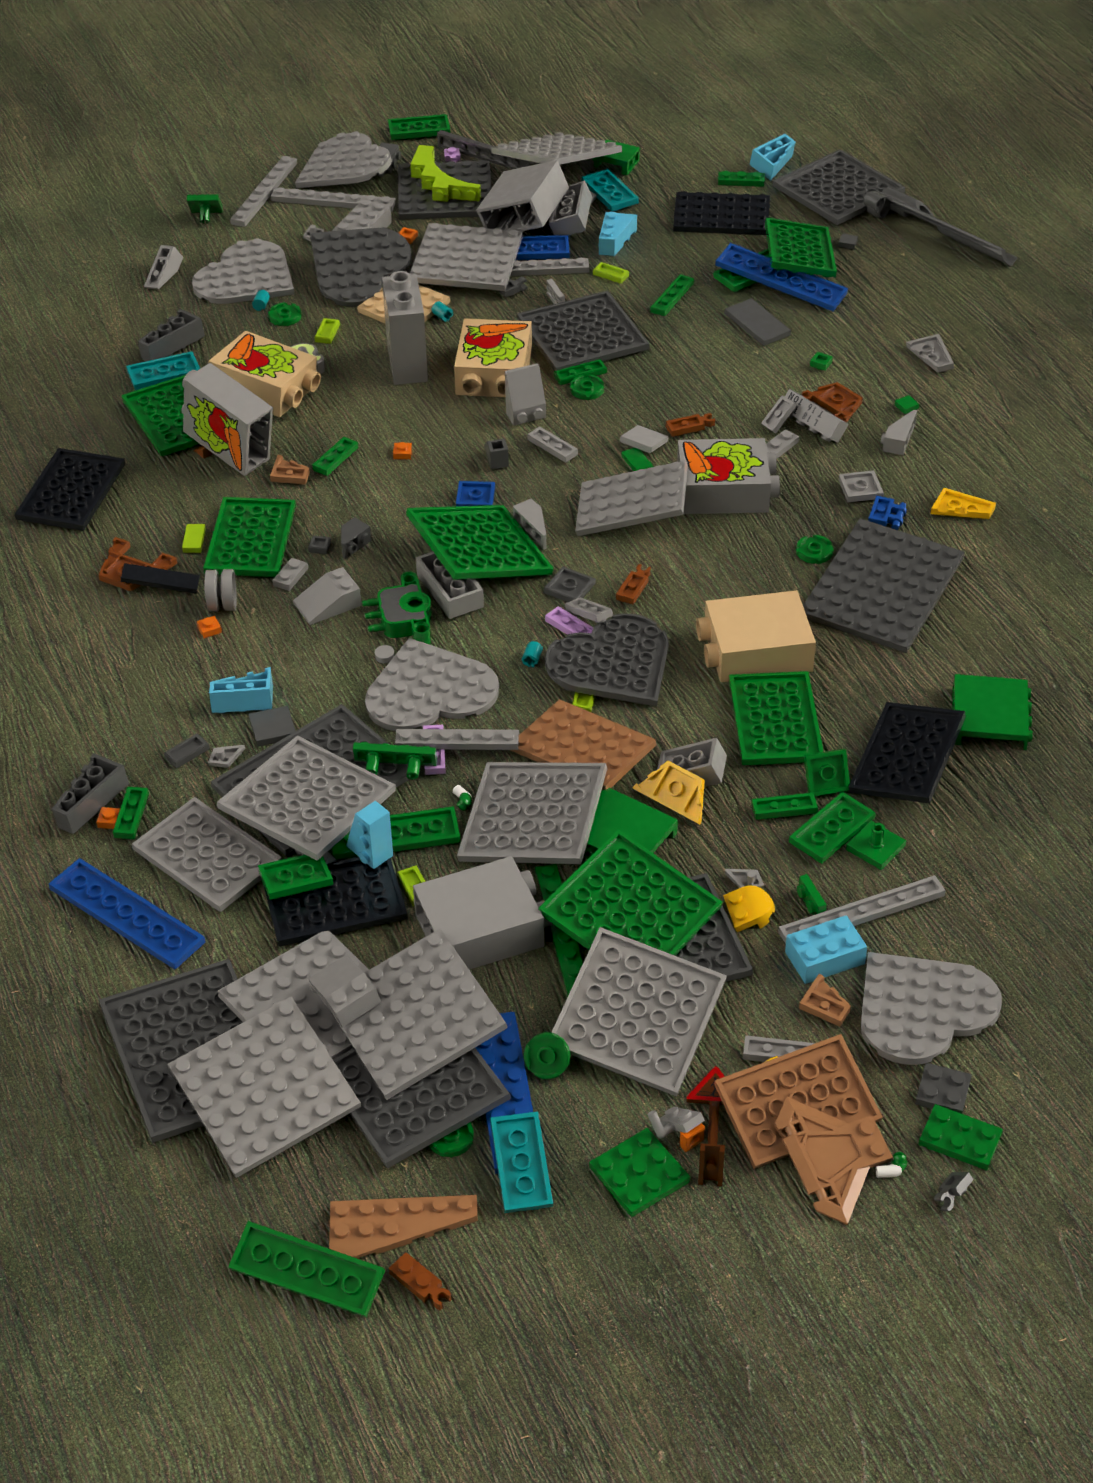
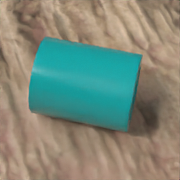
(260, 300)
(442, 311)
(532, 654)

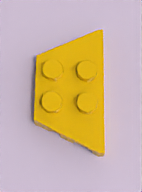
(676, 790)

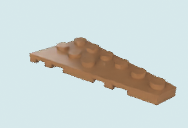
(386, 1224)

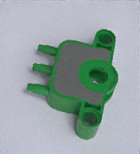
(402, 610)

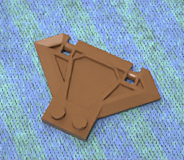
(831, 1155)

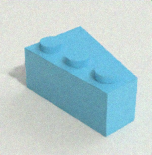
(772, 155)
(615, 231)
(243, 693)
(371, 835)

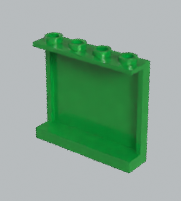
(993, 707)
(631, 817)

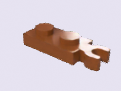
(689, 424)
(633, 585)
(419, 1280)

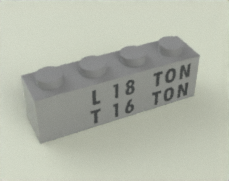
(816, 417)

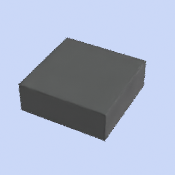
(848, 241)
(319, 544)

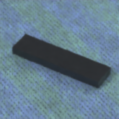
(160, 578)

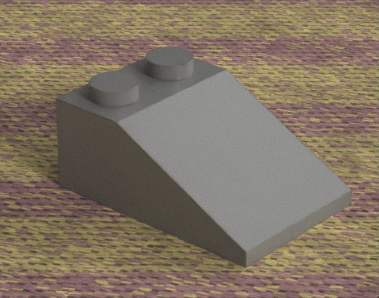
(524, 394)
(328, 596)
(701, 758)
(345, 990)

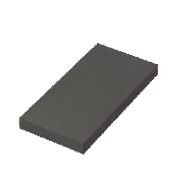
(757, 322)

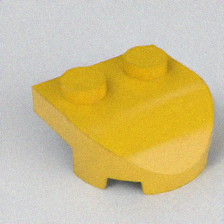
(749, 907)

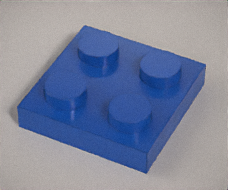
(475, 493)

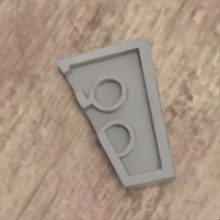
(932, 352)

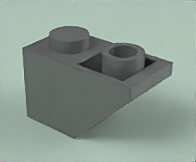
(497, 453)
(354, 536)

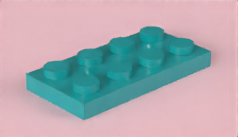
(610, 190)
(161, 369)
(521, 1162)

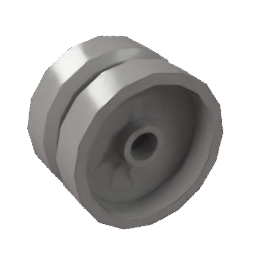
(217, 590)

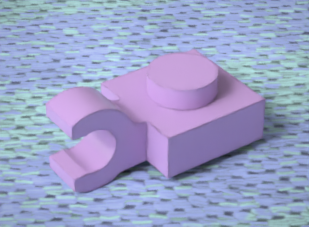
(452, 154)

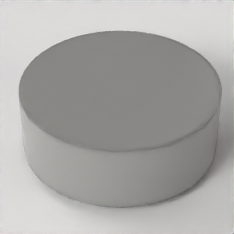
(384, 654)

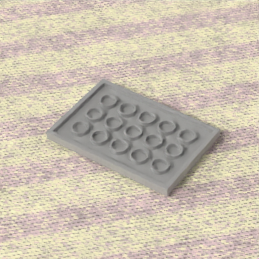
(632, 498)
(205, 853)

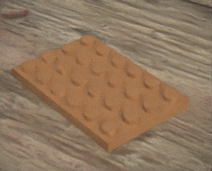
(579, 736)
(814, 1075)

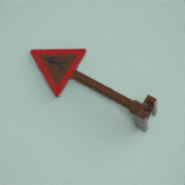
(711, 1155)

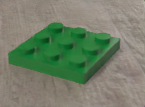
(639, 1172)

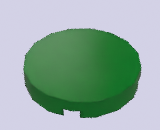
(284, 314)
(587, 387)
(814, 549)
(547, 1055)
(454, 1143)

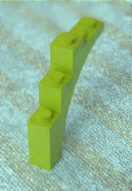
(442, 185)

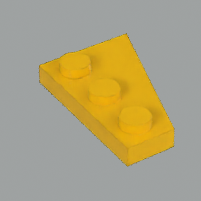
(962, 505)

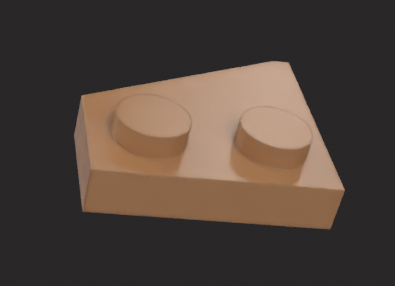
(289, 472)
(825, 1002)

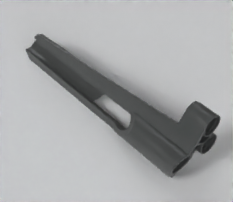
(893, 200)

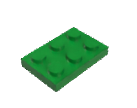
(294, 875)
(960, 1137)

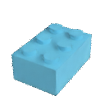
(826, 949)

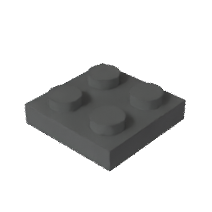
(943, 1087)

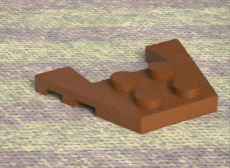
(836, 399)
(113, 565)

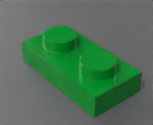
(811, 896)

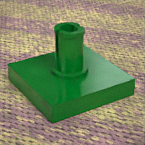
(204, 205)
(827, 772)
(876, 845)

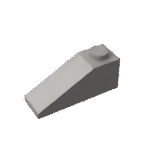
(164, 267)
(899, 434)
(531, 520)

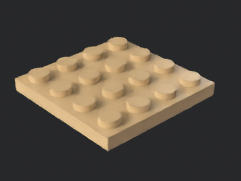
(374, 306)

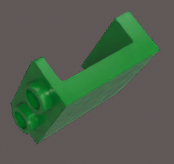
(627, 158)

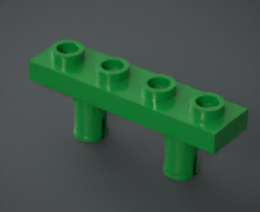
(396, 754)

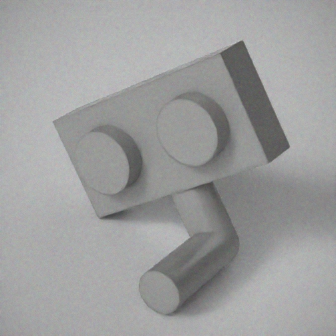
(674, 1119)

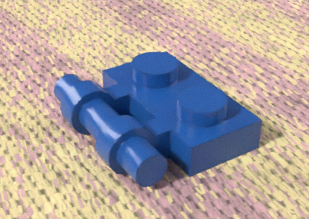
(882, 512)

